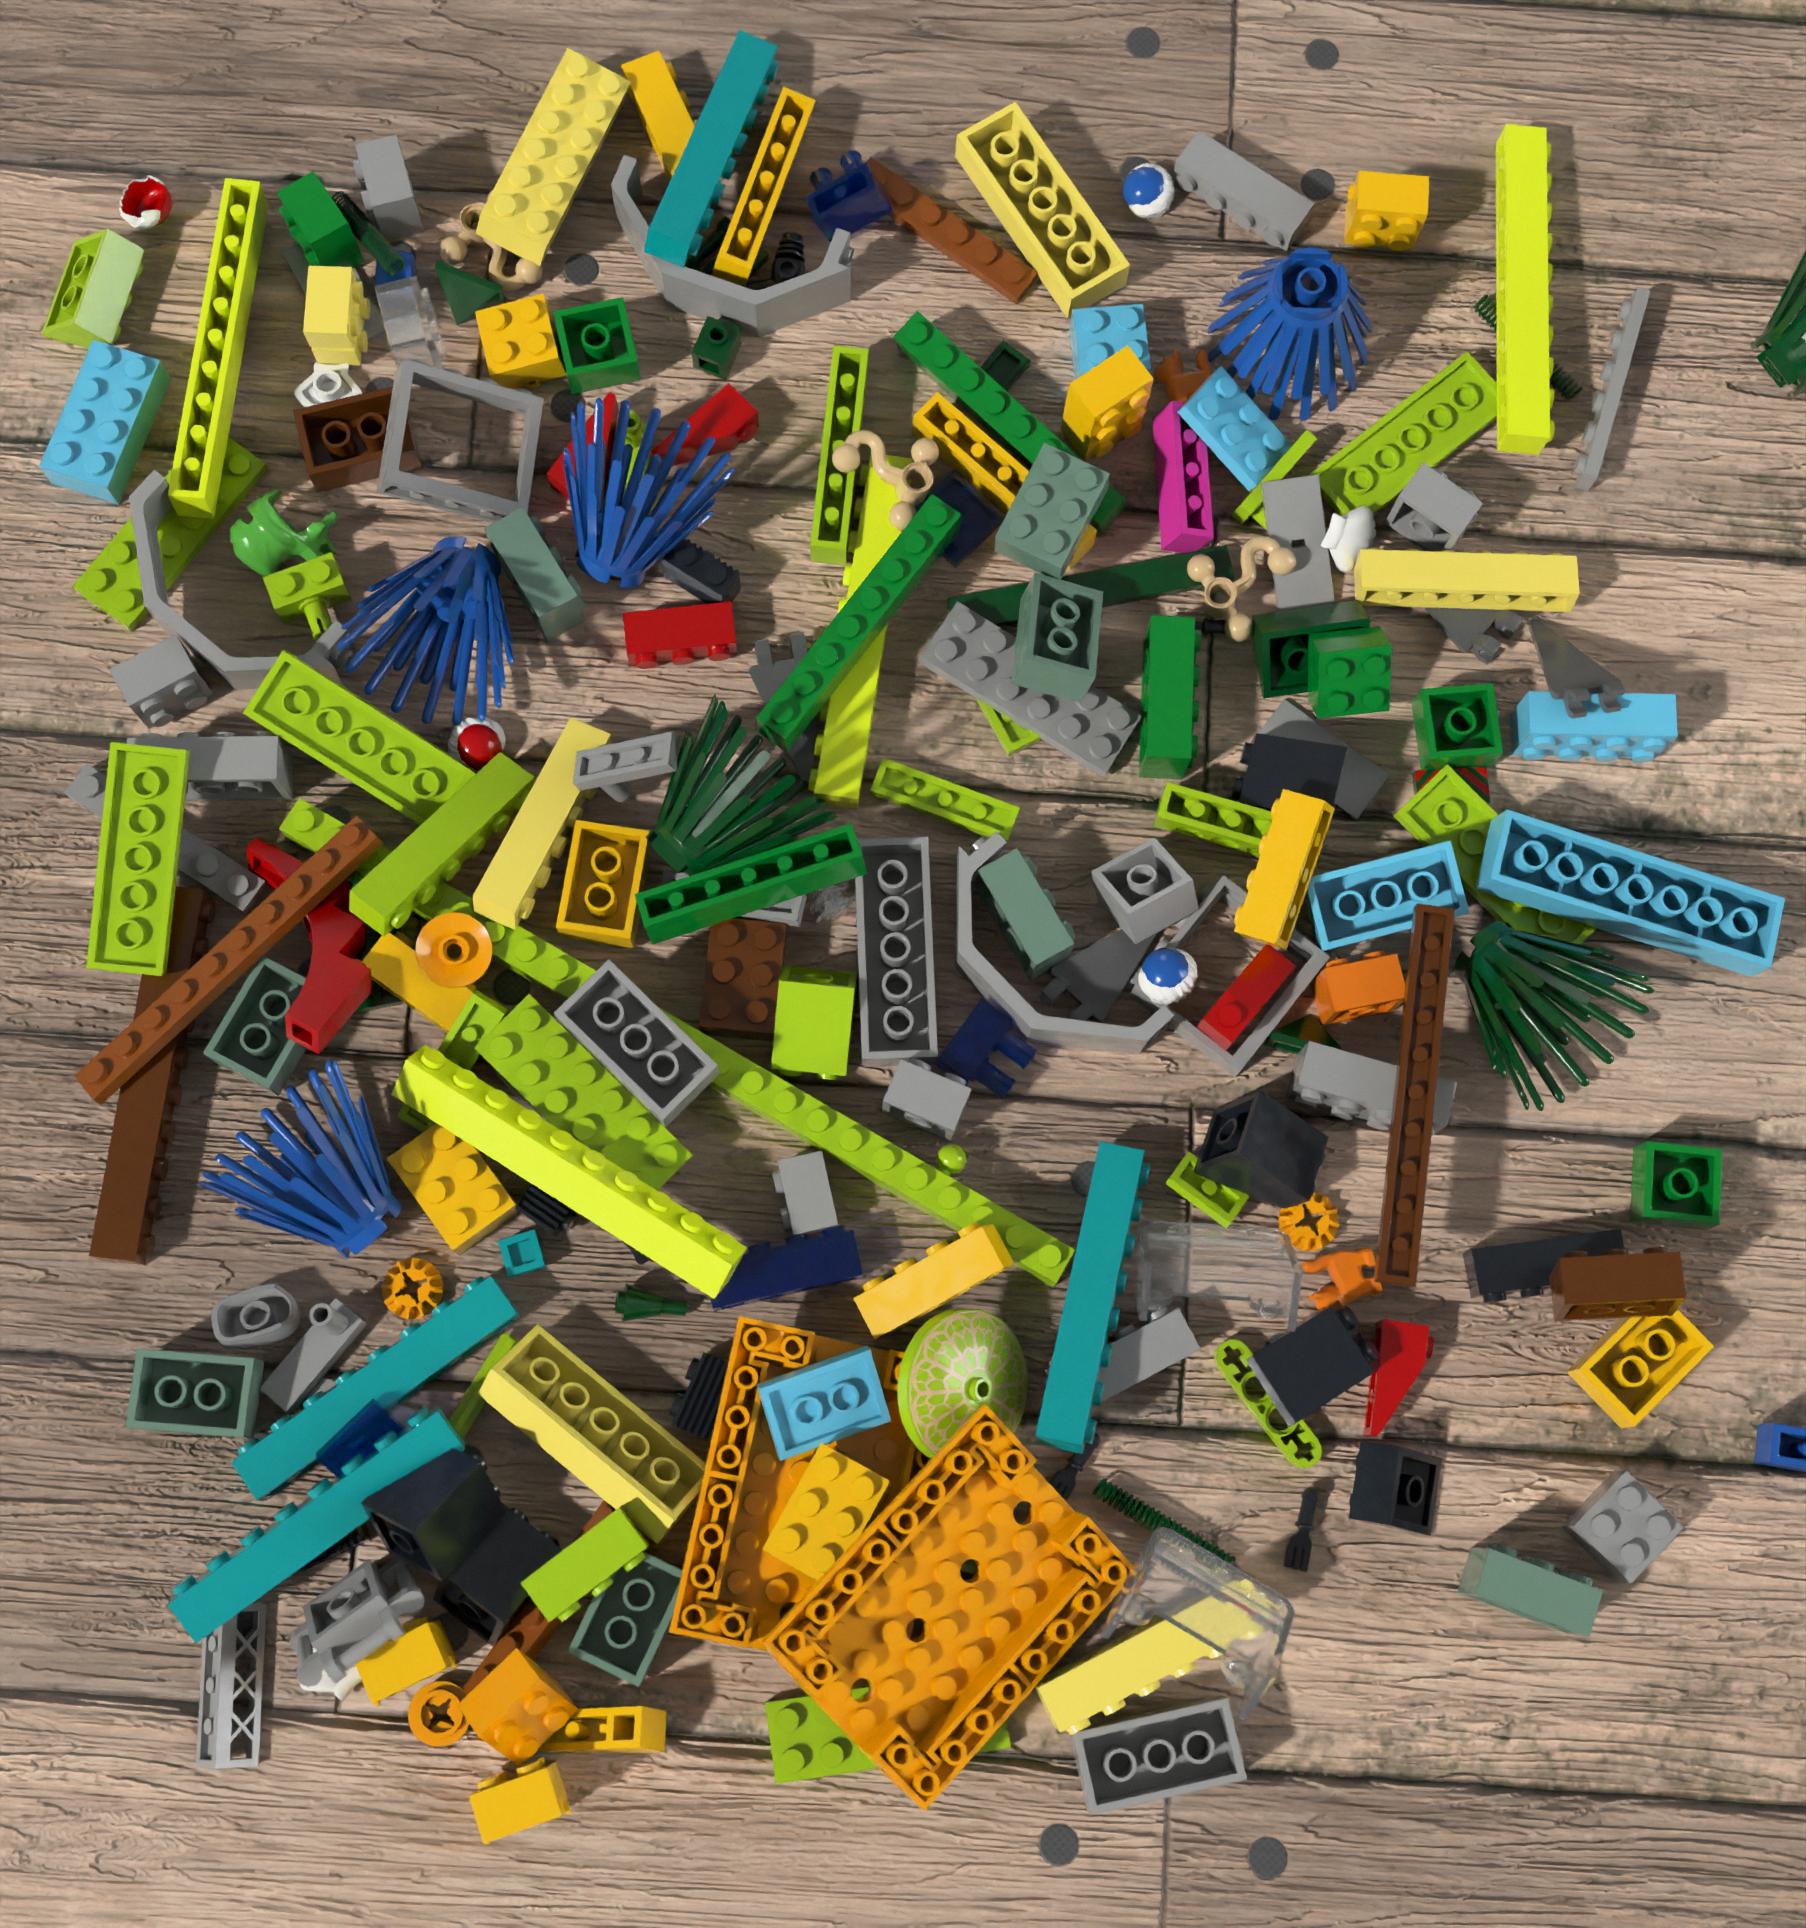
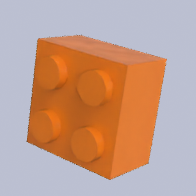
(1358, 988)

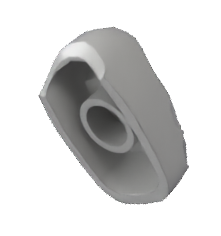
(255, 1317)

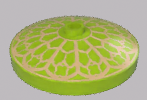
(953, 1369)

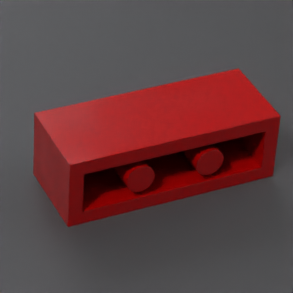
(680, 634)

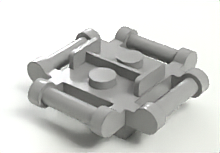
(353, 1619)

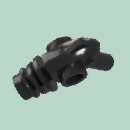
(787, 263)

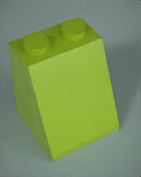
(813, 1021)

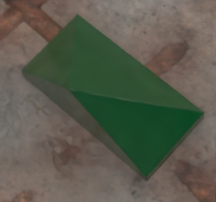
(467, 292)
(1298, 1033)

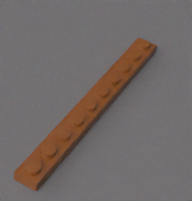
(228, 960)

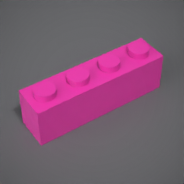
(1181, 483)

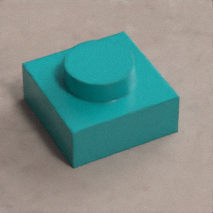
(522, 1253)

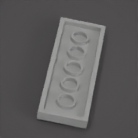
(980, 662)

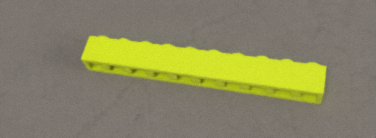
(1522, 290)
(218, 349)
(852, 704)
(569, 1170)

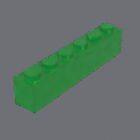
(751, 883)

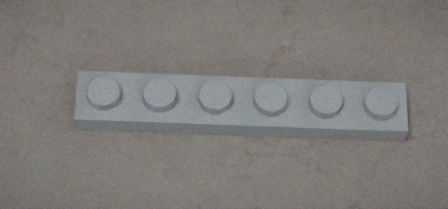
(1607, 401)
(196, 856)

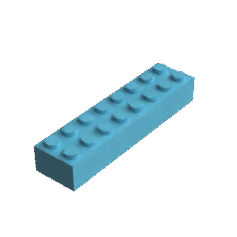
(1630, 893)

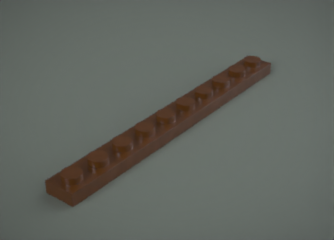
(1414, 1096)

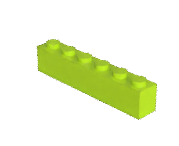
(835, 488)
(441, 845)

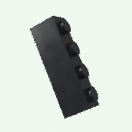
(1527, 1265)

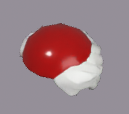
(145, 203)
(476, 742)

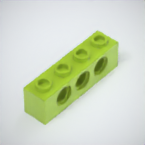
(1212, 818)

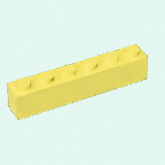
(1466, 580)
(537, 831)

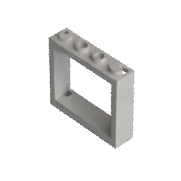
(445, 495)
(1298, 946)

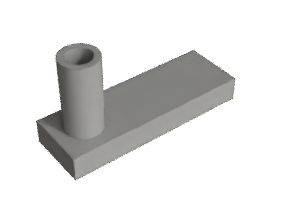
(625, 761)
(312, 1357)

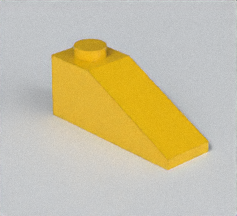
(610, 1731)

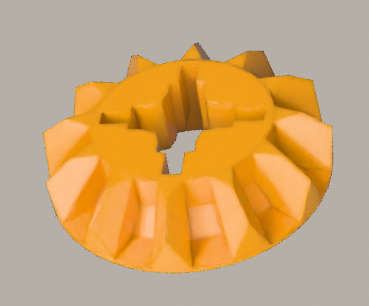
(1303, 1237)
(429, 1293)
(421, 1715)

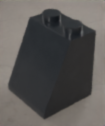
(1287, 764)
(1262, 1151)
(1315, 1362)
(436, 1512)
(487, 1583)

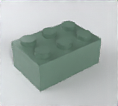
(1051, 512)
(537, 573)
(1057, 637)
(1025, 913)
(254, 1028)
(195, 1393)
(1531, 1589)
(629, 1619)

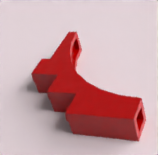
(335, 979)

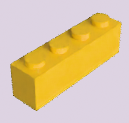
(660, 107)
(1283, 869)
(397, 971)
(934, 1280)

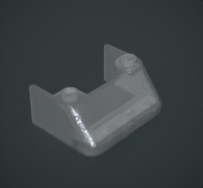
(1217, 1264)
(1212, 1604)

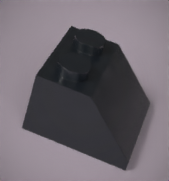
(1395, 1487)

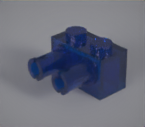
(849, 200)
(974, 1042)

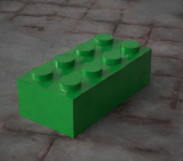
(1168, 697)

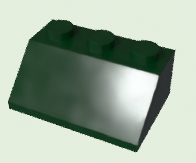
(1283, 640)

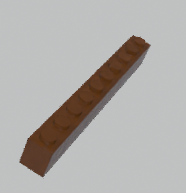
(147, 1105)

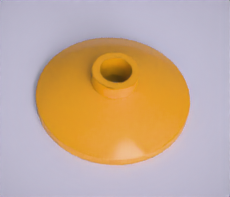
(451, 930)

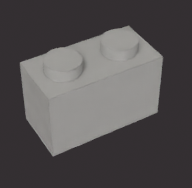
(806, 1194)

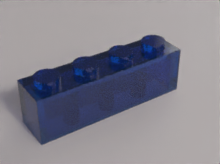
(792, 1268)

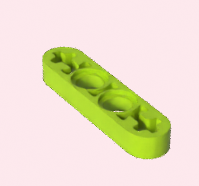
(1262, 1407)

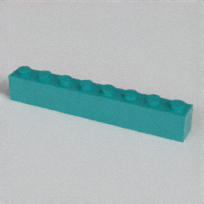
(711, 150)
(1091, 1298)
(388, 1378)
(307, 1529)

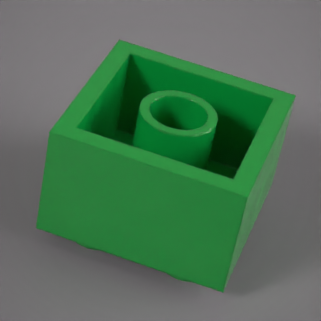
(318, 224)
(597, 345)
(1349, 672)
(1457, 727)
(1676, 1185)

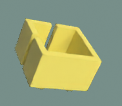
(335, 315)

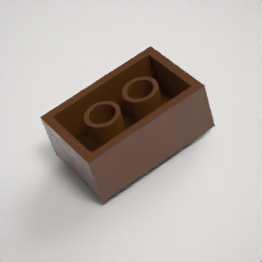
(347, 439)
(742, 979)
(1617, 1284)

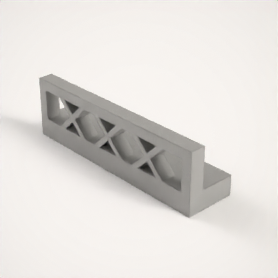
(218, 1693)

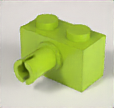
(308, 592)

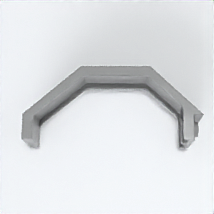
(705, 295)
(148, 508)
(1001, 995)

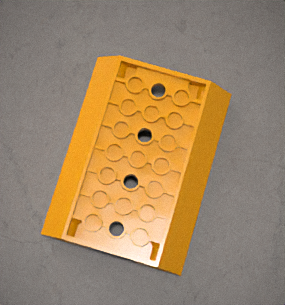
(727, 1582)
(980, 1638)

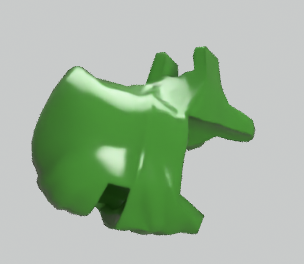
(272, 541)

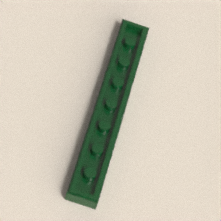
(1119, 585)

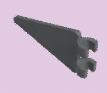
(1468, 627)
(1573, 674)
(768, 678)
(1096, 975)

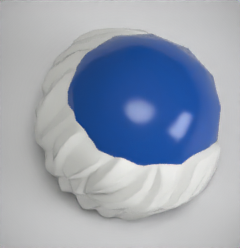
(1148, 190)
(1168, 975)

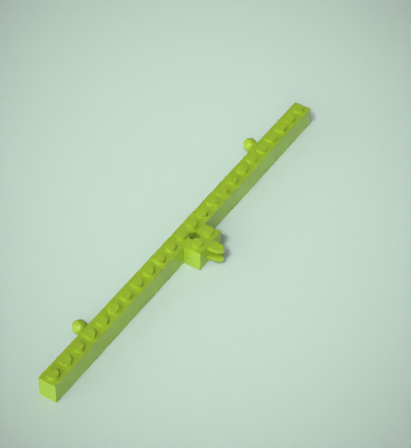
(748, 1083)

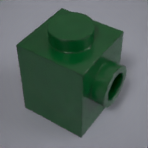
(717, 347)

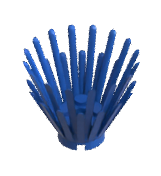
(1301, 304)
(622, 536)
(452, 592)
(319, 1194)

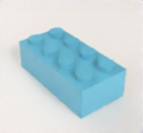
(105, 422)
(1636, 732)
(1382, 894)

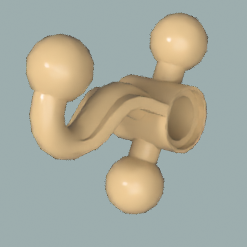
(454, 250)
(923, 452)
(1202, 569)

